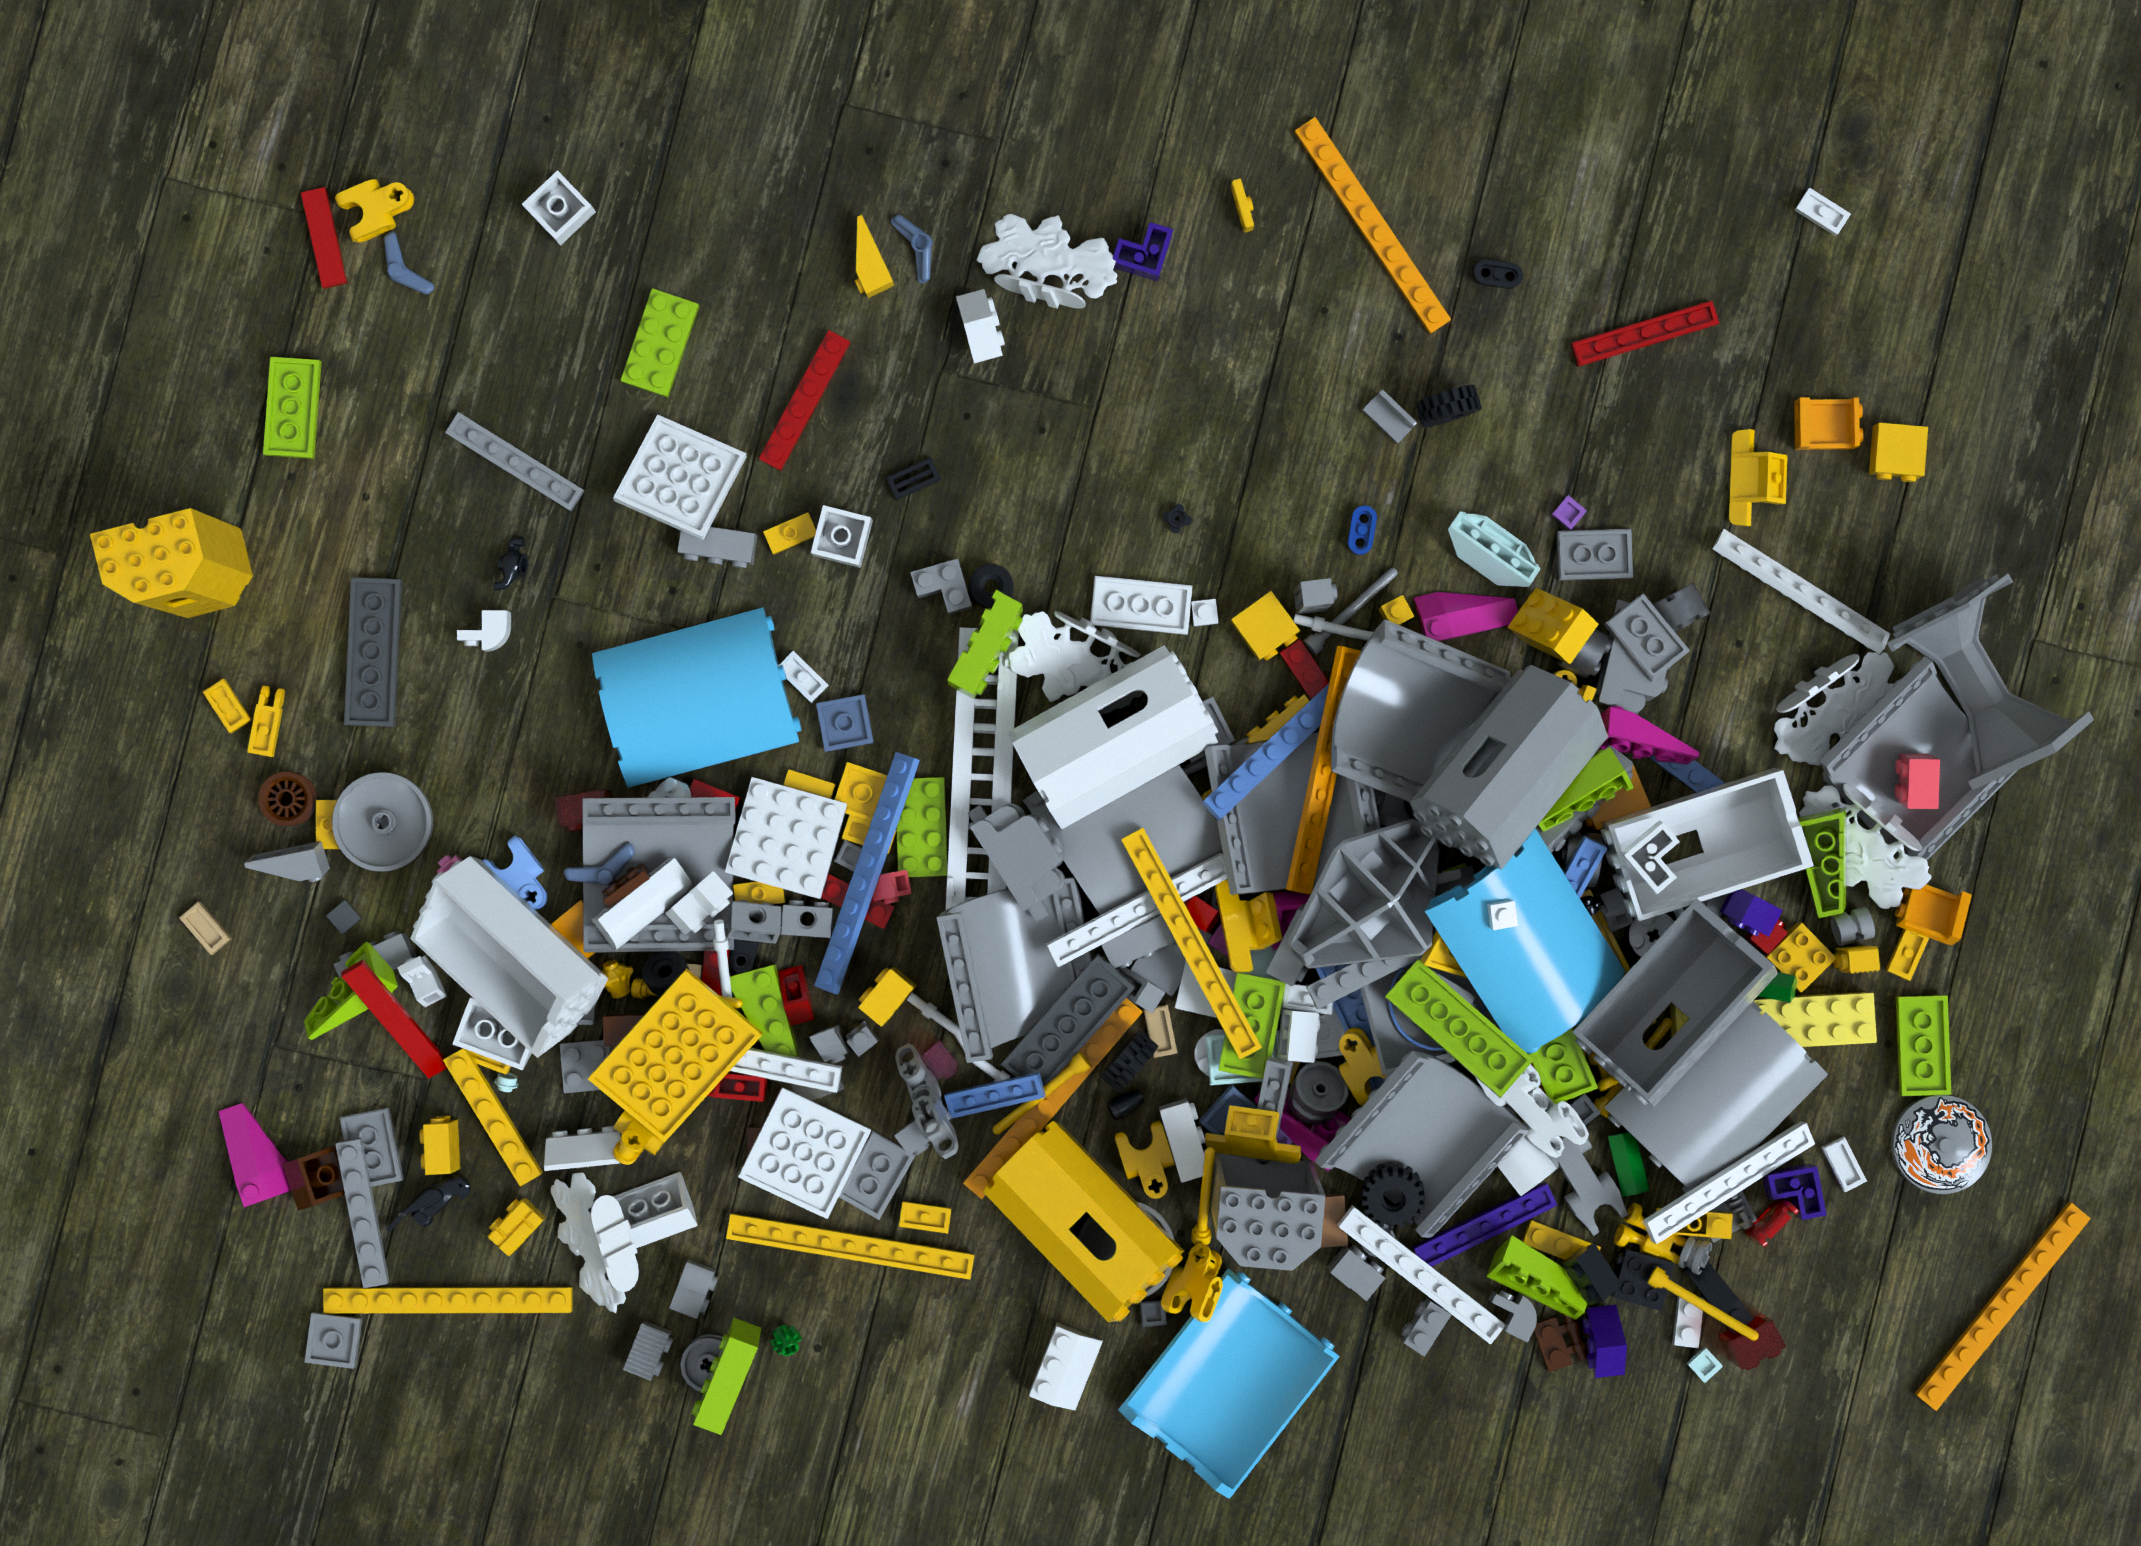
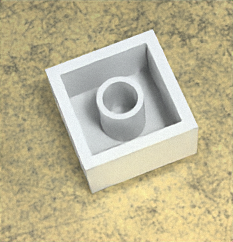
(558, 207)
(841, 536)

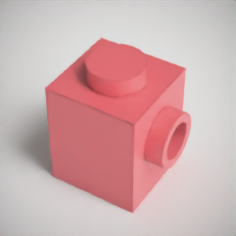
(891, 886)

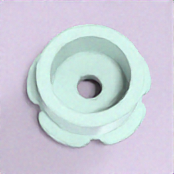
(506, 1082)

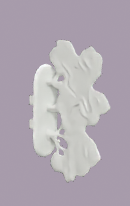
(1045, 254)
(1066, 662)
(1839, 711)
(1866, 851)
(599, 1239)

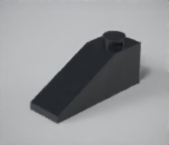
(1719, 1294)

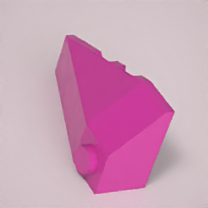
(252, 1156)

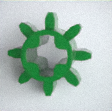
(785, 1340)

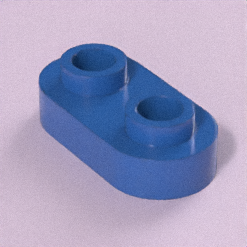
(1362, 530)

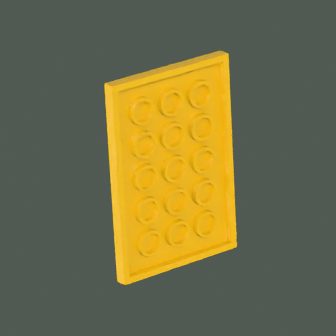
(675, 1055)

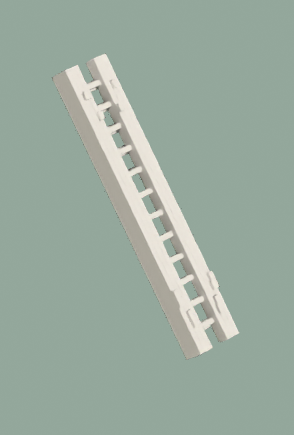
(962, 768)

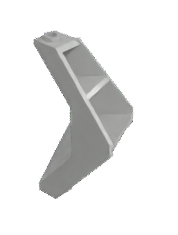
(1370, 900)

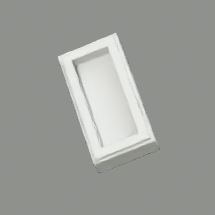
(1843, 1164)

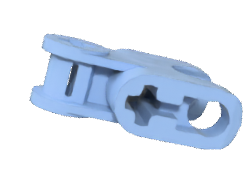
(522, 873)

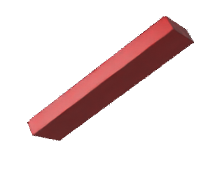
(324, 238)

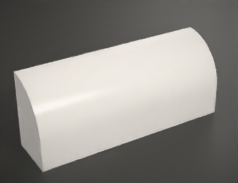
(644, 904)
(1525, 1164)

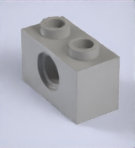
(793, 924)
(742, 928)

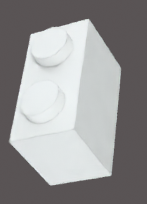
(1298, 1035)

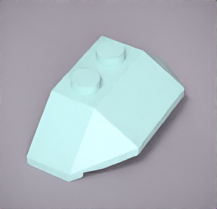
(1492, 550)

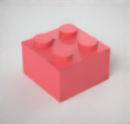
(1917, 781)

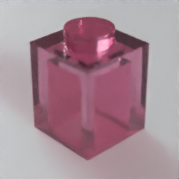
(940, 1060)

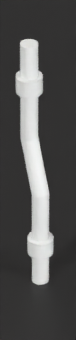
(1318, 624)
(721, 946)
(929, 1011)

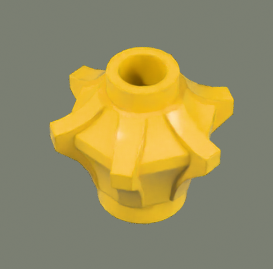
(618, 978)

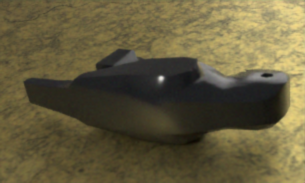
(433, 1200)

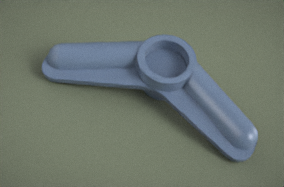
(920, 242)
(398, 271)
(605, 873)

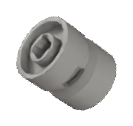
(1856, 925)

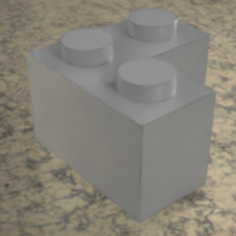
(946, 579)
(1355, 1272)

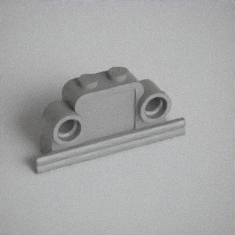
(1622, 681)
(1021, 854)

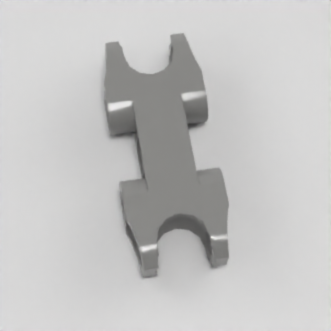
(926, 1101)
(1588, 1190)

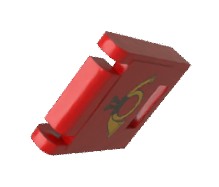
(1770, 1221)

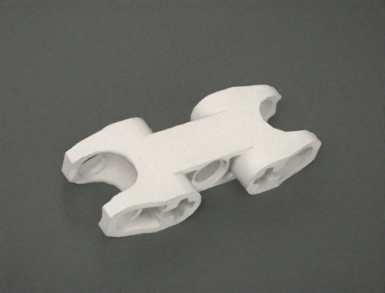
(1540, 1114)

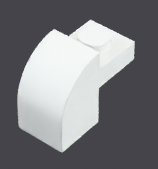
(494, 632)
(423, 980)

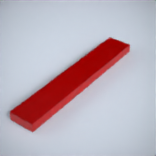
(1644, 333)
(394, 1018)

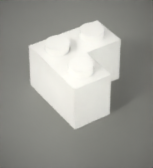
(979, 324)
(1646, 856)
(703, 900)

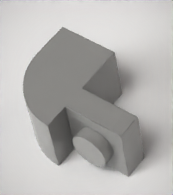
(1522, 1314)

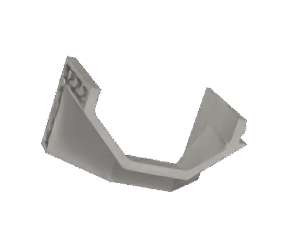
(2003, 727)

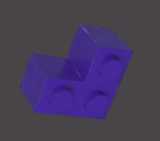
(1144, 259)
(1751, 911)
(1801, 1185)
(1606, 1342)

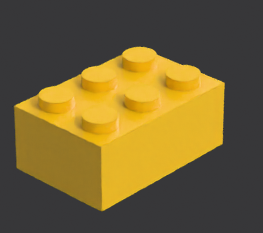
(1553, 625)
(887, 996)

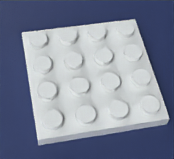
(680, 477)
(786, 838)
(804, 1152)

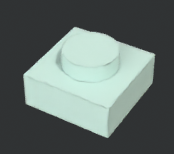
(1704, 1364)

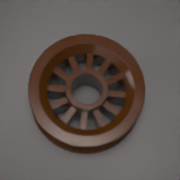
(268, 788)

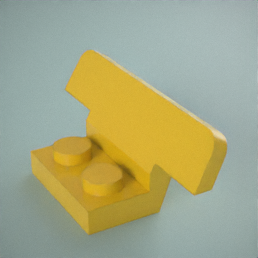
(1754, 477)
(1246, 925)
(1253, 1135)

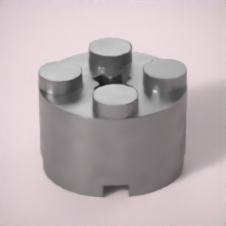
(1681, 607)
(1588, 658)

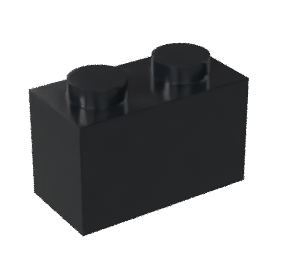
(1591, 1274)

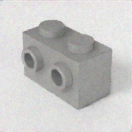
(1425, 1326)

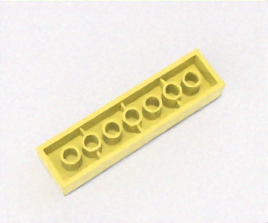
(1815, 1018)

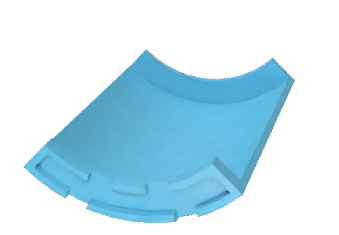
(695, 697)
(1534, 974)
(1230, 1384)

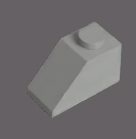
(1144, 993)

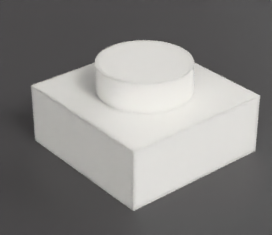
(1204, 612)
(1502, 914)

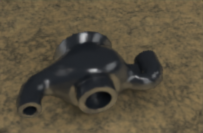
(512, 563)

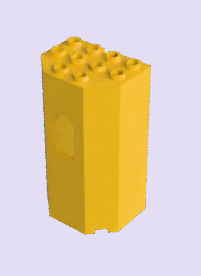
(175, 563)
(1051, 1188)

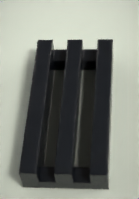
(932, 470)

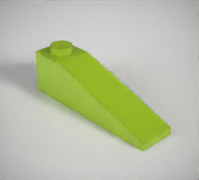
(342, 1001)

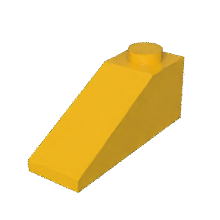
(870, 267)

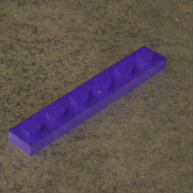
(1485, 1225)

